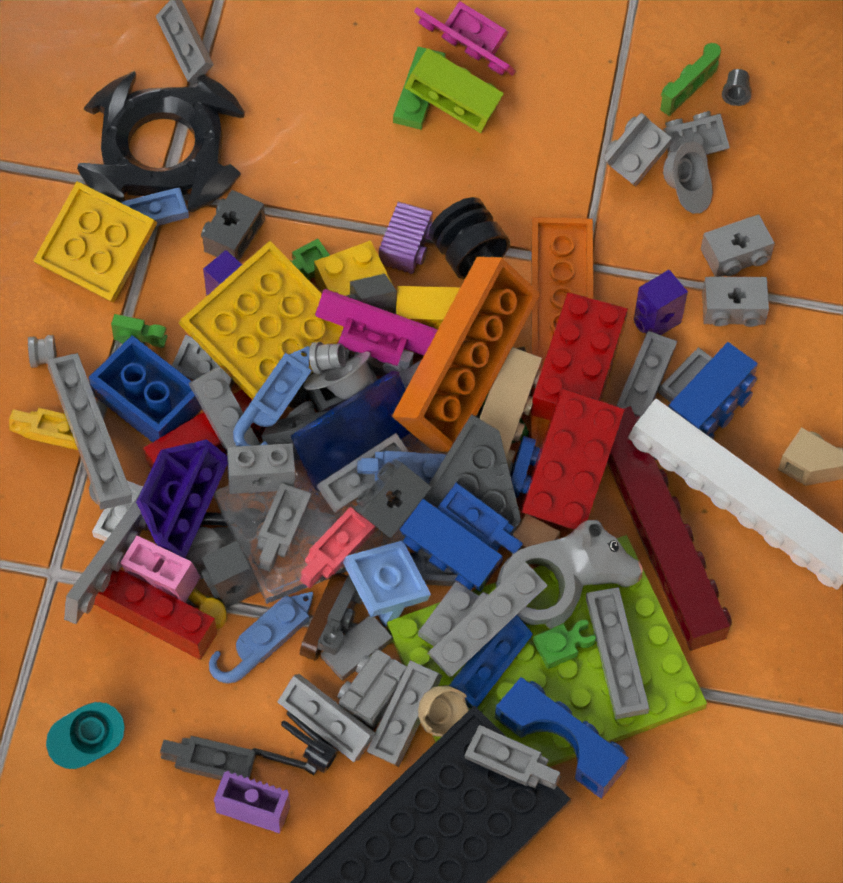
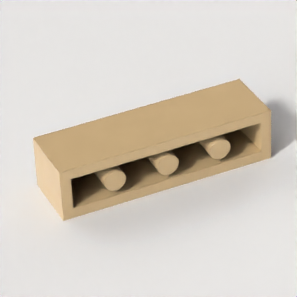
(511, 398)

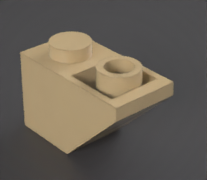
(812, 459)

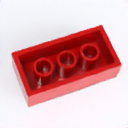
(579, 352)
(572, 459)

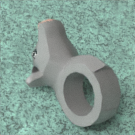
(577, 560)

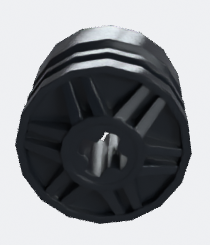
(466, 233)

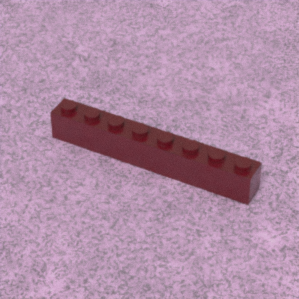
(667, 540)

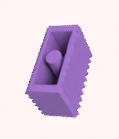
(406, 237)
(252, 802)

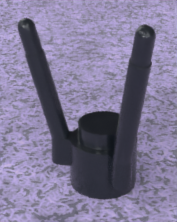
(318, 753)

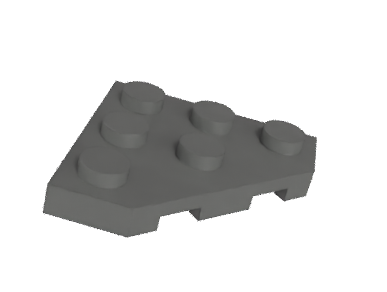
(479, 466)

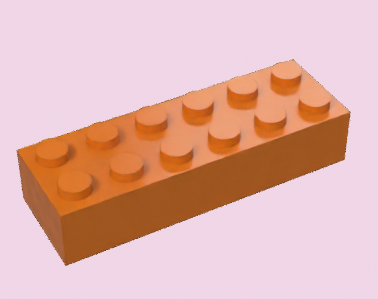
(466, 353)

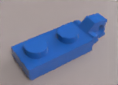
(479, 519)

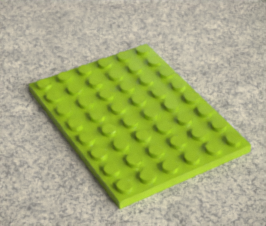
(580, 681)

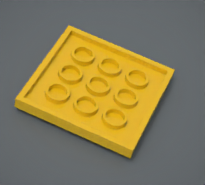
(258, 318)

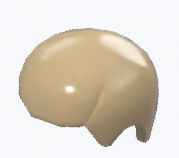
(441, 709)

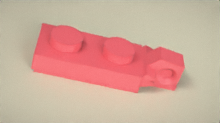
(338, 542)

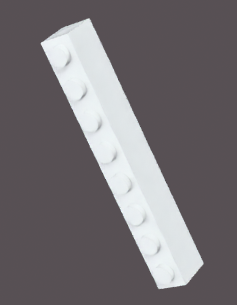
(741, 491)

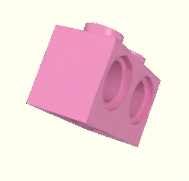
(160, 568)

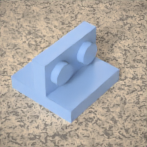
(386, 580)

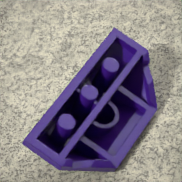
(180, 493)

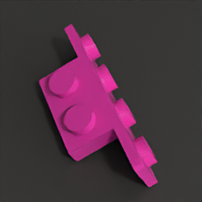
(473, 31)
(374, 329)

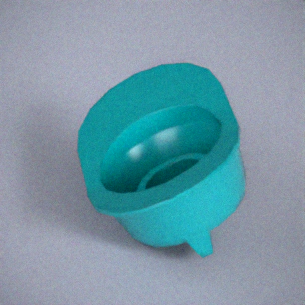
(85, 735)

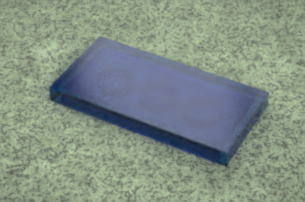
(350, 429)

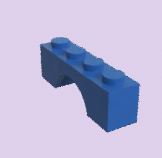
(529, 710)

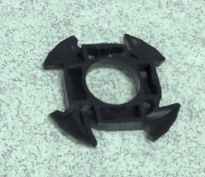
(128, 111)

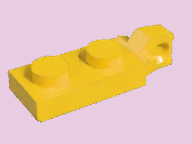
(43, 426)

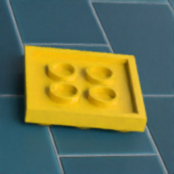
(95, 241)

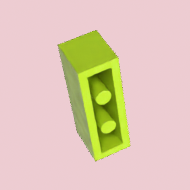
(453, 90)

